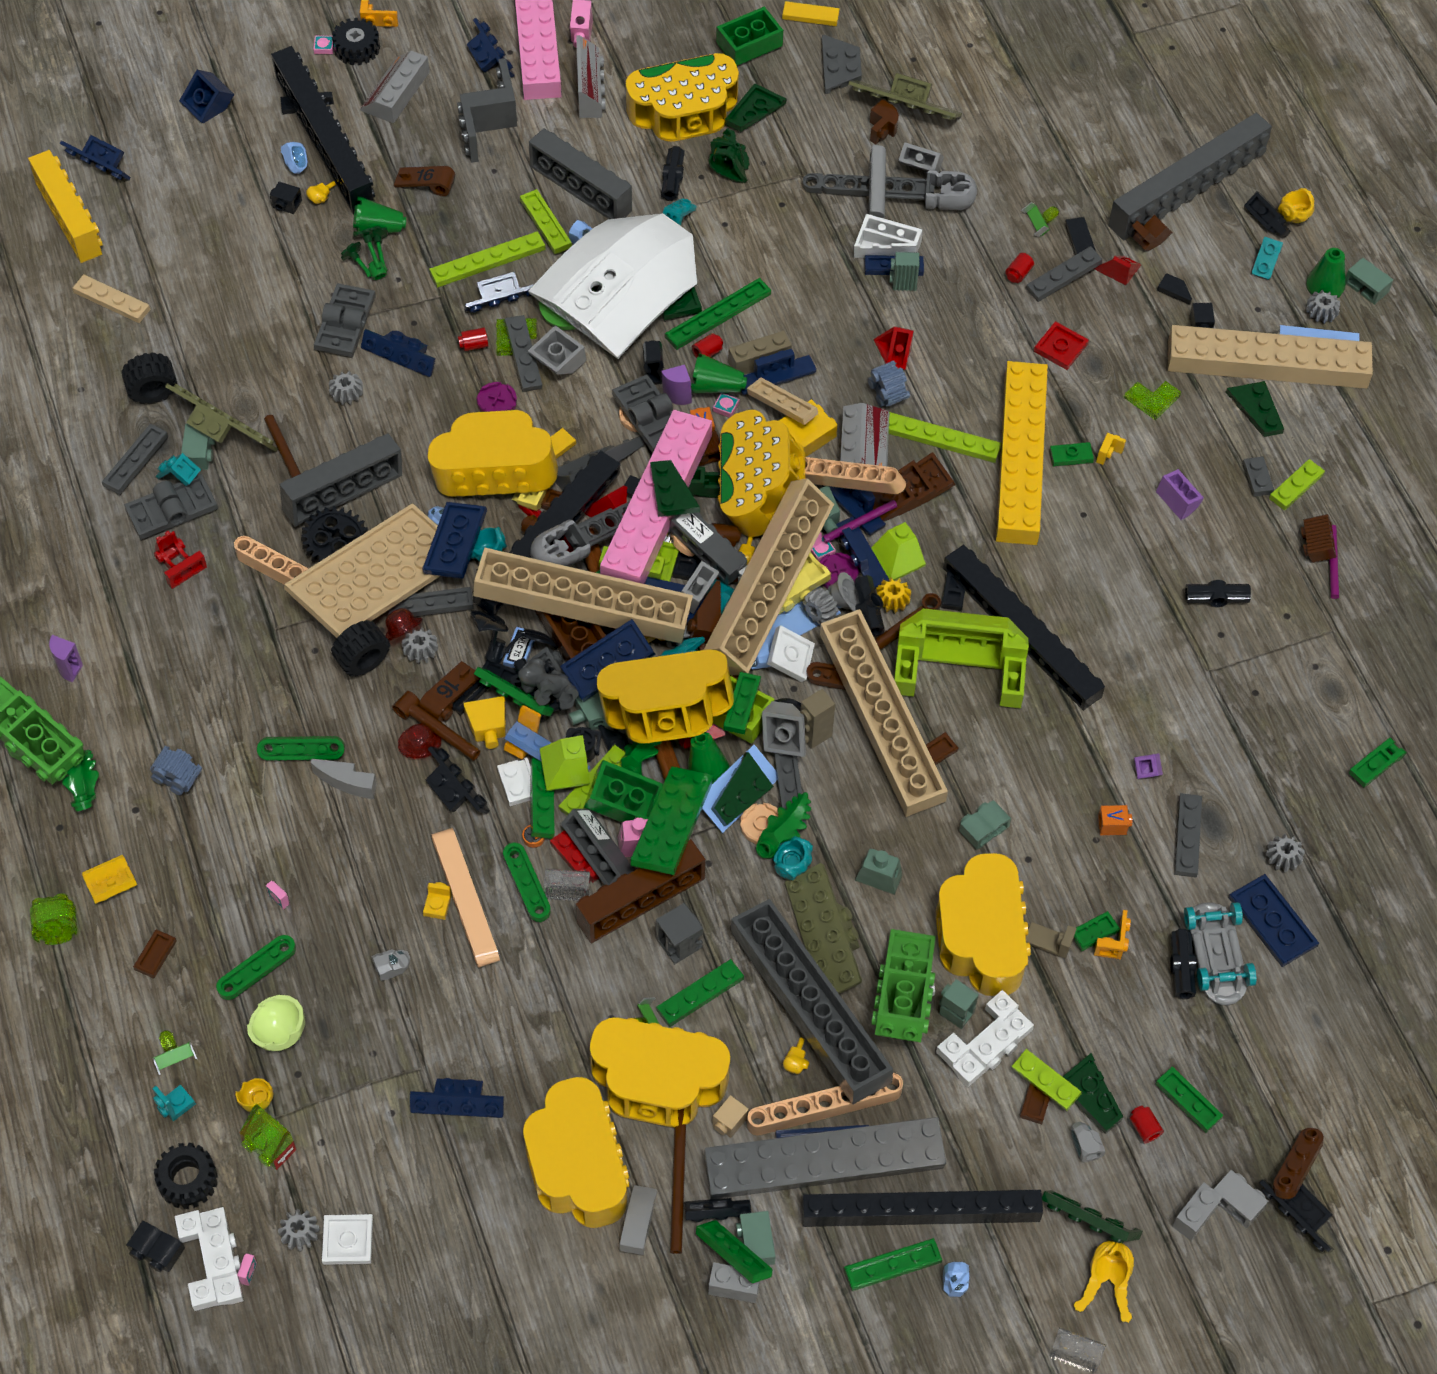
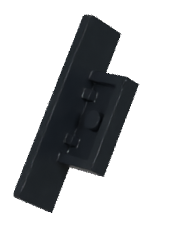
(451, 785)
(1306, 1210)

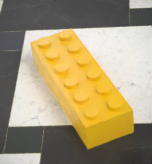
(66, 206)

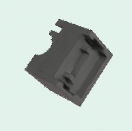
(679, 933)

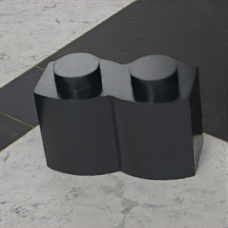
(653, 361)
(155, 1246)

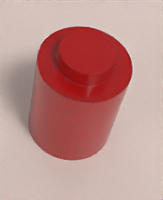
(1019, 267)
(473, 339)
(708, 345)
(1146, 1124)

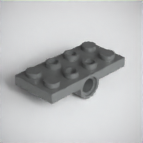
(344, 320)
(645, 408)
(170, 506)

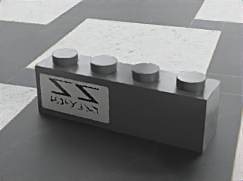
(708, 545)
(596, 845)

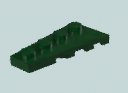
(1093, 1217)

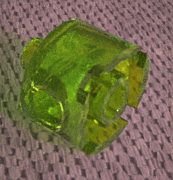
(53, 919)

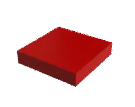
(1061, 345)

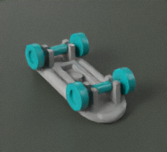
(1218, 952)

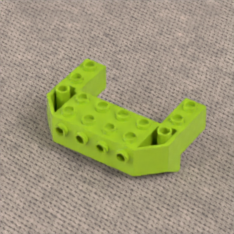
(963, 641)

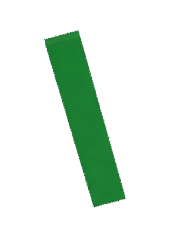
(717, 313)

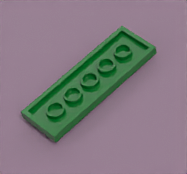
(672, 820)

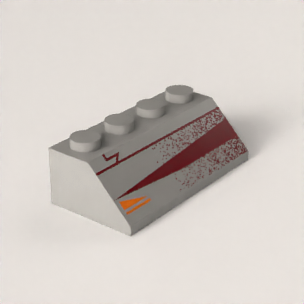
(590, 79)
(397, 86)
(865, 434)

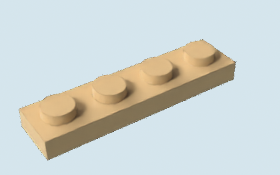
(111, 298)
(782, 401)

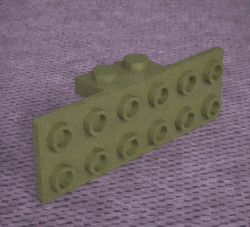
(908, 90)
(214, 421)
(825, 927)

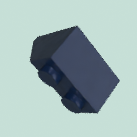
(206, 96)

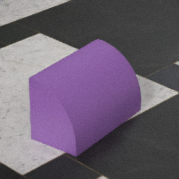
(677, 385)
(1179, 494)
(65, 657)

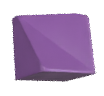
(1148, 766)

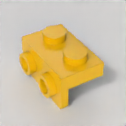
(109, 879)

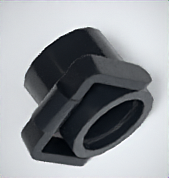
(589, 740)

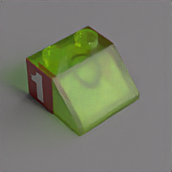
(267, 1138)

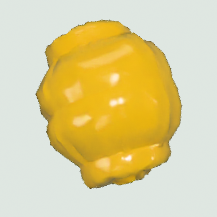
(1297, 206)

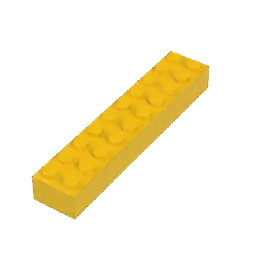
(1022, 453)

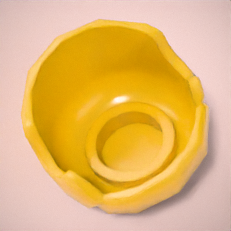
(254, 1092)

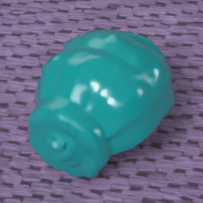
(489, 538)
(793, 858)

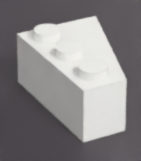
(886, 237)

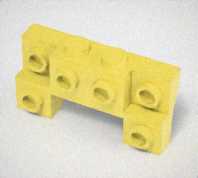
(810, 577)

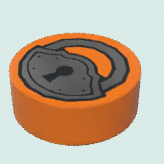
(532, 842)

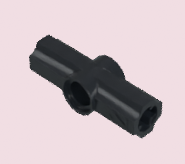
(673, 173)
(1217, 593)
(869, 604)
(1183, 964)

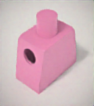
(578, 26)
(629, 835)

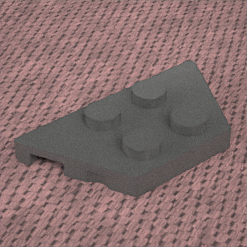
(840, 63)

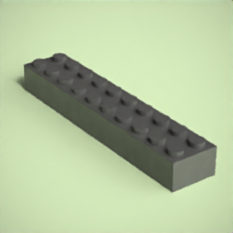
(1190, 175)
(812, 1001)
(824, 1158)

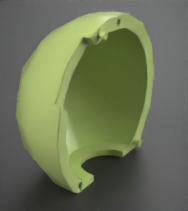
(277, 1023)

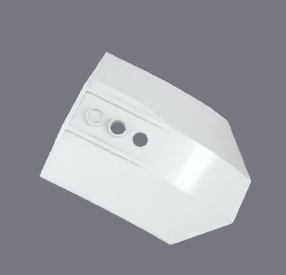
(652, 271)

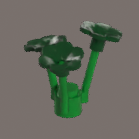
(377, 268)

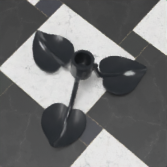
(497, 647)

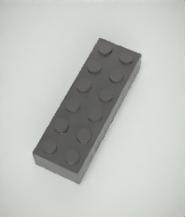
(580, 175)
(341, 479)

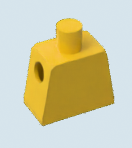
(487, 720)

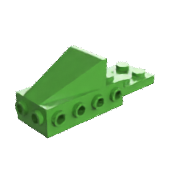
(35, 736)
(905, 987)

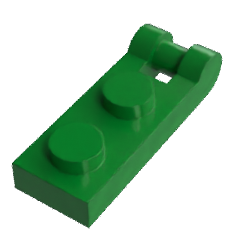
(1377, 762)

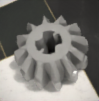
(1323, 306)
(346, 387)
(820, 605)
(419, 645)
(1280, 846)
(301, 1237)

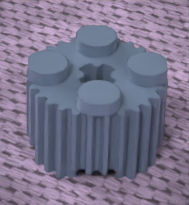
(889, 384)
(175, 770)

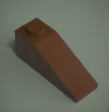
(707, 615)

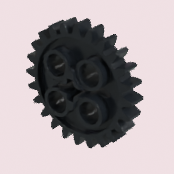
(333, 536)

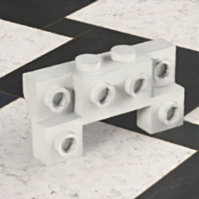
(990, 1045)
(220, 1264)

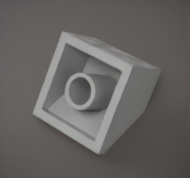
(559, 352)
(783, 729)

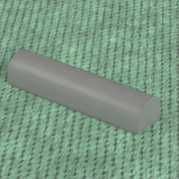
(877, 181)

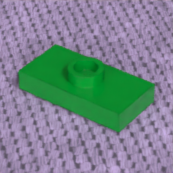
(1071, 454)
(1098, 927)

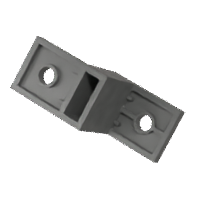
(487, 110)

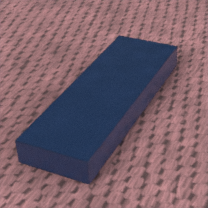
(882, 265)

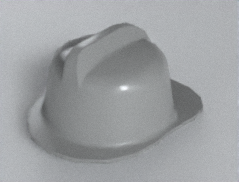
(844, 592)

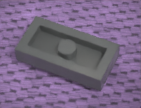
(1258, 476)

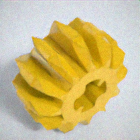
(894, 594)

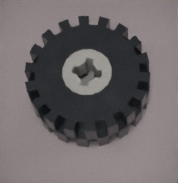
(356, 41)

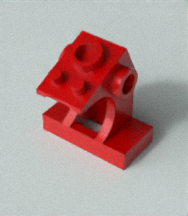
(170, 547)

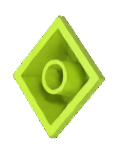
(899, 552)
(565, 763)

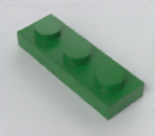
(744, 699)
(1189, 1099)

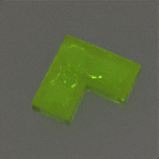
(503, 344)
(1151, 402)

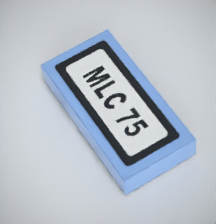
(519, 650)

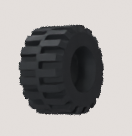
(147, 377)
(360, 648)
(178, 1159)

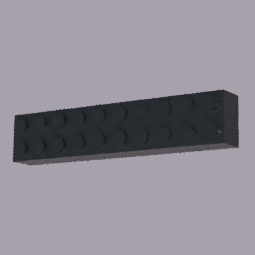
(321, 127)

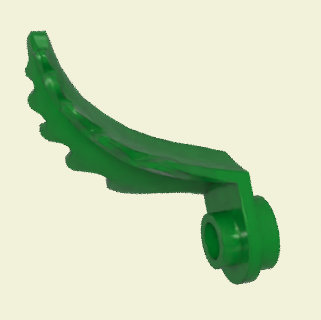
(636, 753)
(82, 782)
(784, 826)

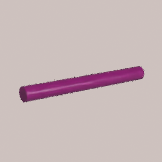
(860, 521)
(1334, 578)

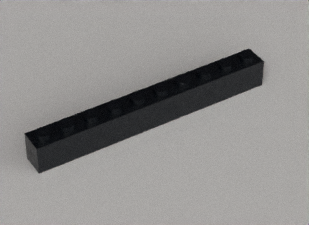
(570, 505)
(1044, 646)
(922, 1208)

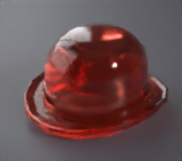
(400, 622)
(416, 741)

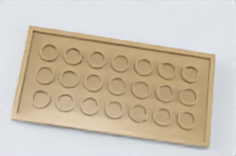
(368, 572)

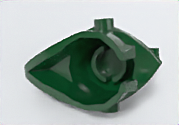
(729, 157)

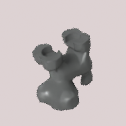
(556, 684)

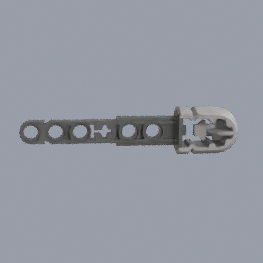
(957, 188)
(577, 535)

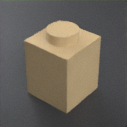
(730, 1117)

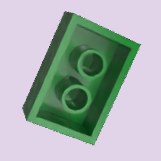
(749, 36)
(622, 793)

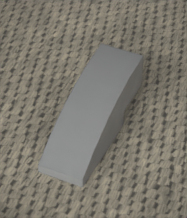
(345, 778)
(638, 1220)

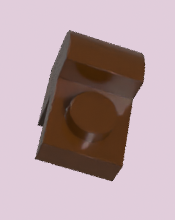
(885, 121)
(1151, 234)

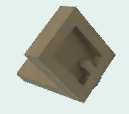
(1051, 940)

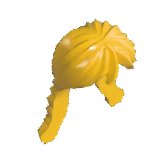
(1110, 1262)

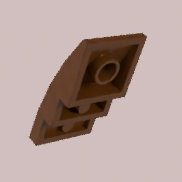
(923, 483)

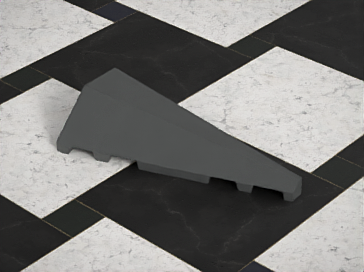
(568, 471)

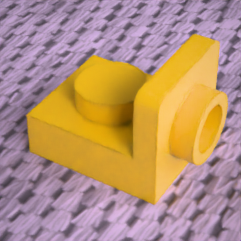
(1111, 444)
(437, 901)

